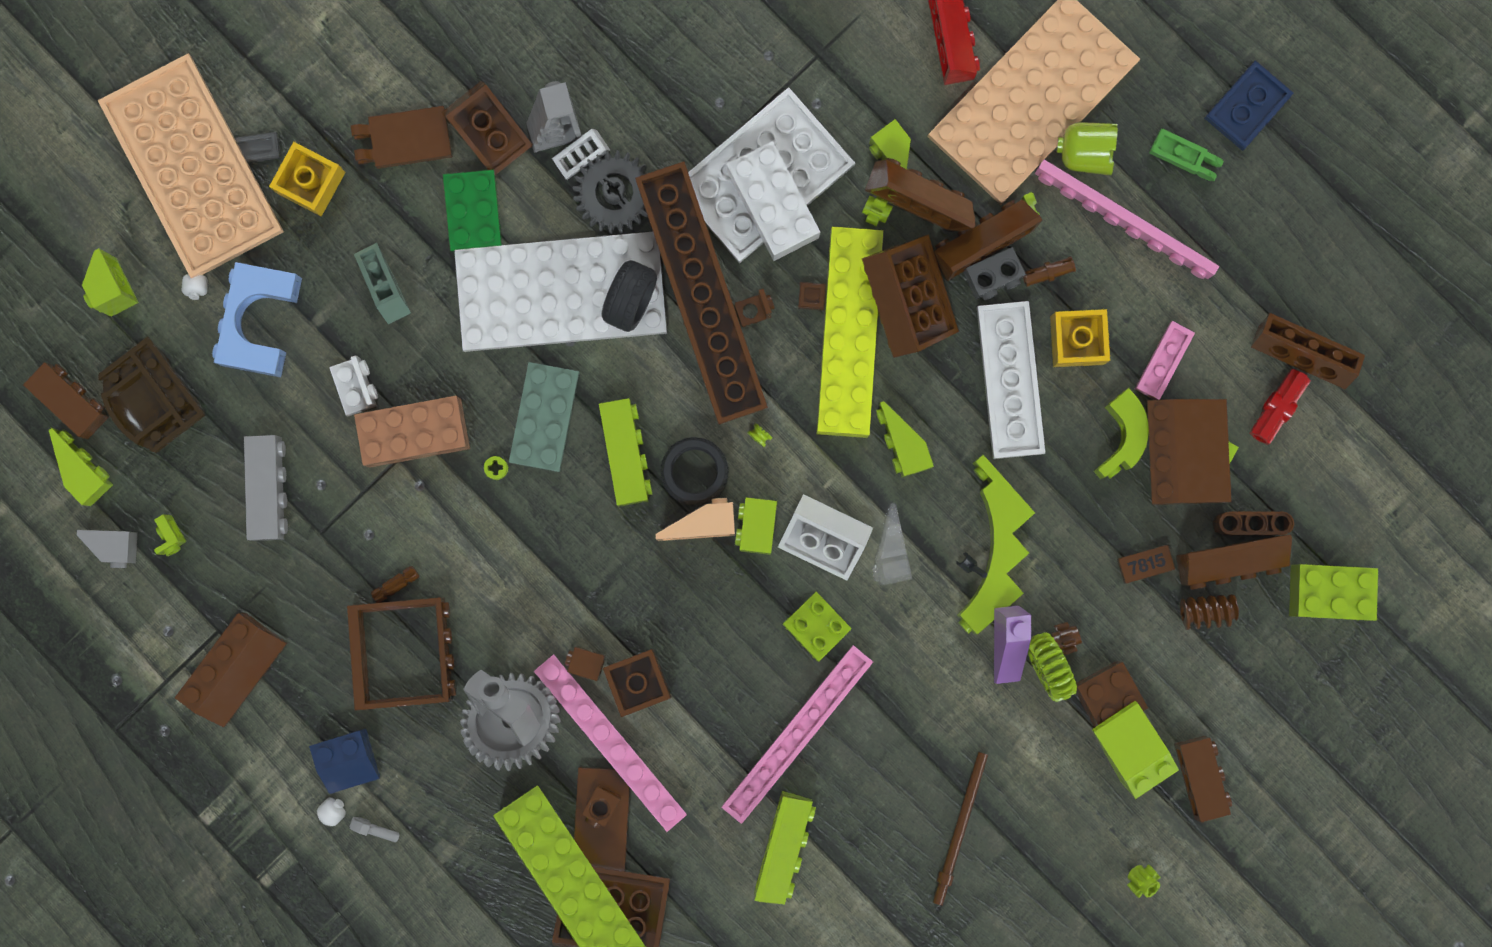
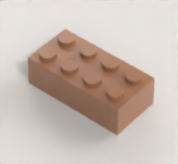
(412, 431)

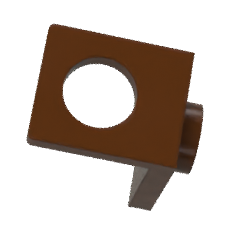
(764, 306)

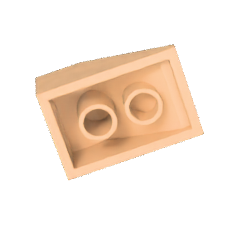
(705, 522)

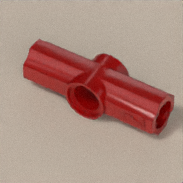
(1280, 406)

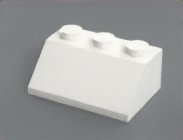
(825, 537)

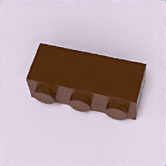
(66, 400)
(1203, 778)

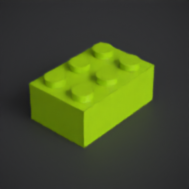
(1333, 592)

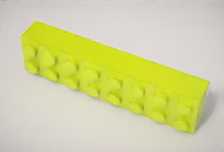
(848, 335)

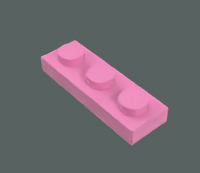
(1164, 360)

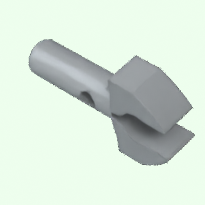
(364, 827)

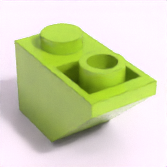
(891, 143)

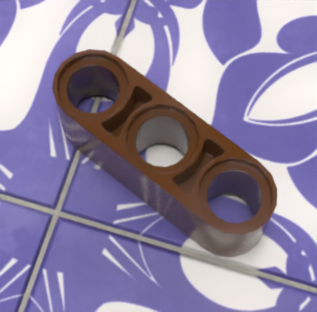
(1265, 523)

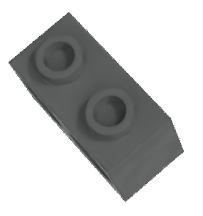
(992, 269)

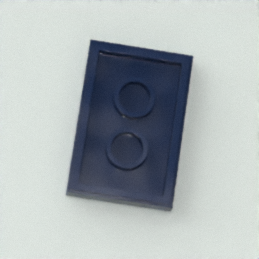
(1249, 105)

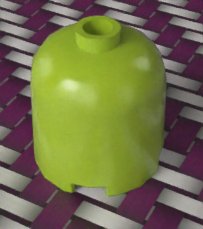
(1089, 147)

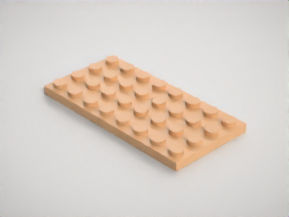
(1033, 97)
(190, 166)

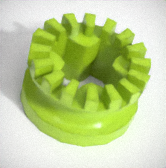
(758, 435)
(501, 473)

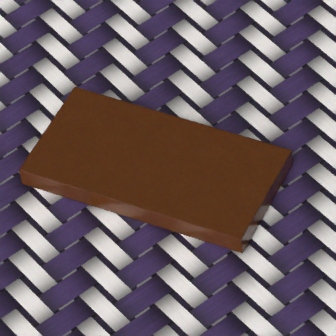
(603, 845)

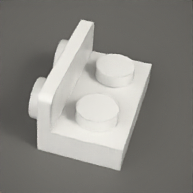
(353, 385)

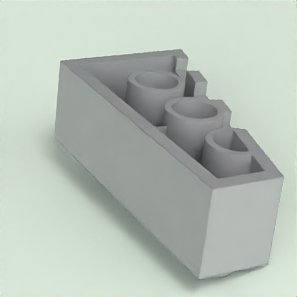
(553, 118)

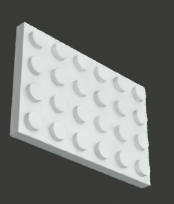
(805, 148)

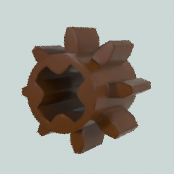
(1066, 637)

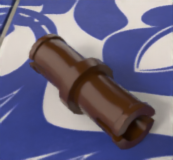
(1049, 271)

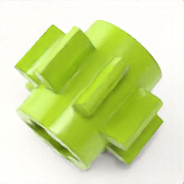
(877, 210)
(1143, 881)

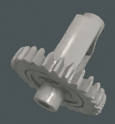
(502, 704)

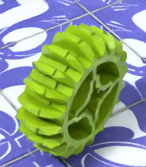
(1051, 667)

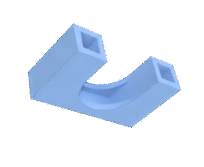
(247, 286)

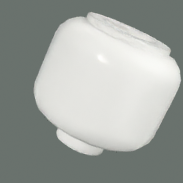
(194, 286)
(331, 811)

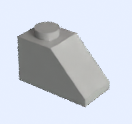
(111, 546)

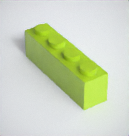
(624, 452)

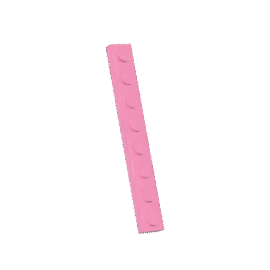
(1134, 225)
(797, 734)
(610, 743)

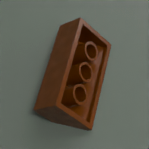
(921, 196)
(987, 238)
(1234, 560)
(231, 670)

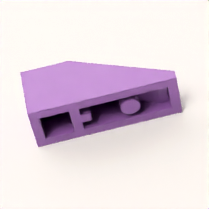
(1011, 643)

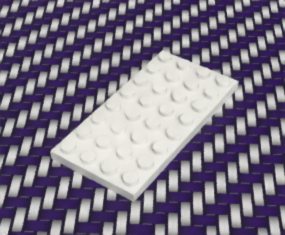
(550, 291)

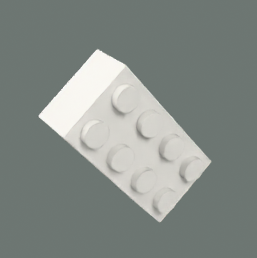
(773, 201)

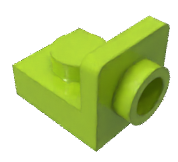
(168, 531)

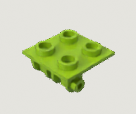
(817, 626)

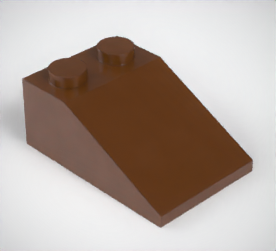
(487, 128)

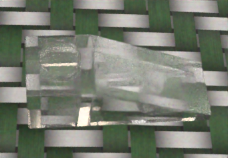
(891, 554)

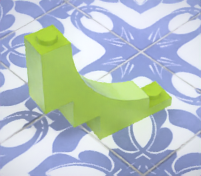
(1005, 514)

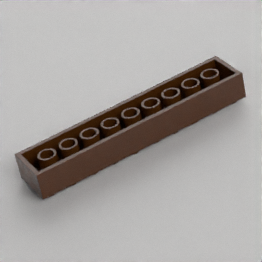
(701, 293)

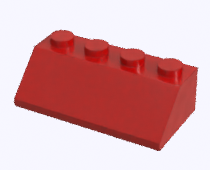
(954, 40)

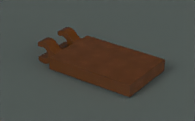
(404, 138)

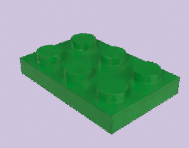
(472, 210)

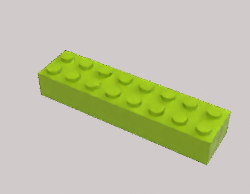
(564, 873)

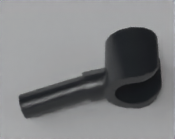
(970, 565)

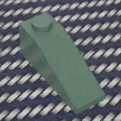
(382, 284)

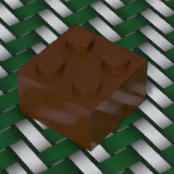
(637, 682)
(1108, 692)

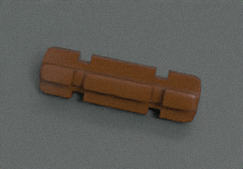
(395, 584)

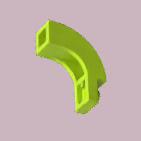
(1134, 434)

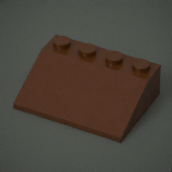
(910, 296)
(1189, 451)
(639, 898)

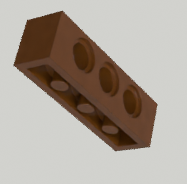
(1308, 351)

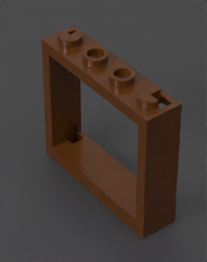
(359, 657)

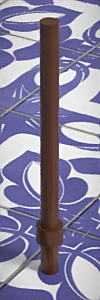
(945, 876)

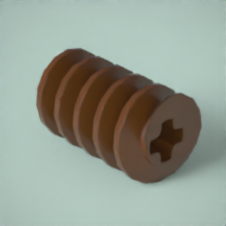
(1209, 610)

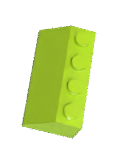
(783, 849)

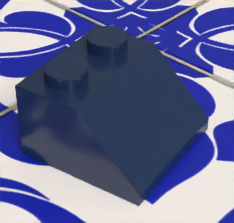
(345, 761)

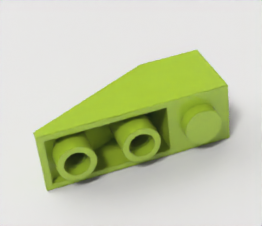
(908, 447)
(77, 472)

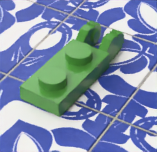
(1184, 154)

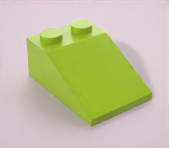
(1135, 750)

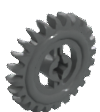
(597, 174)

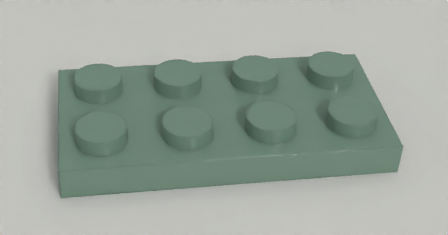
(544, 417)

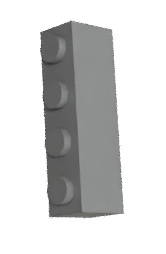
(265, 488)

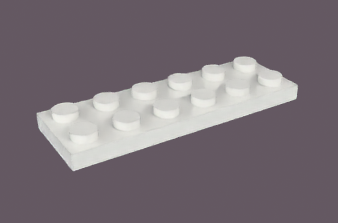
(1010, 380)

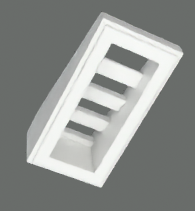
(575, 146)

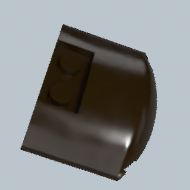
(148, 397)

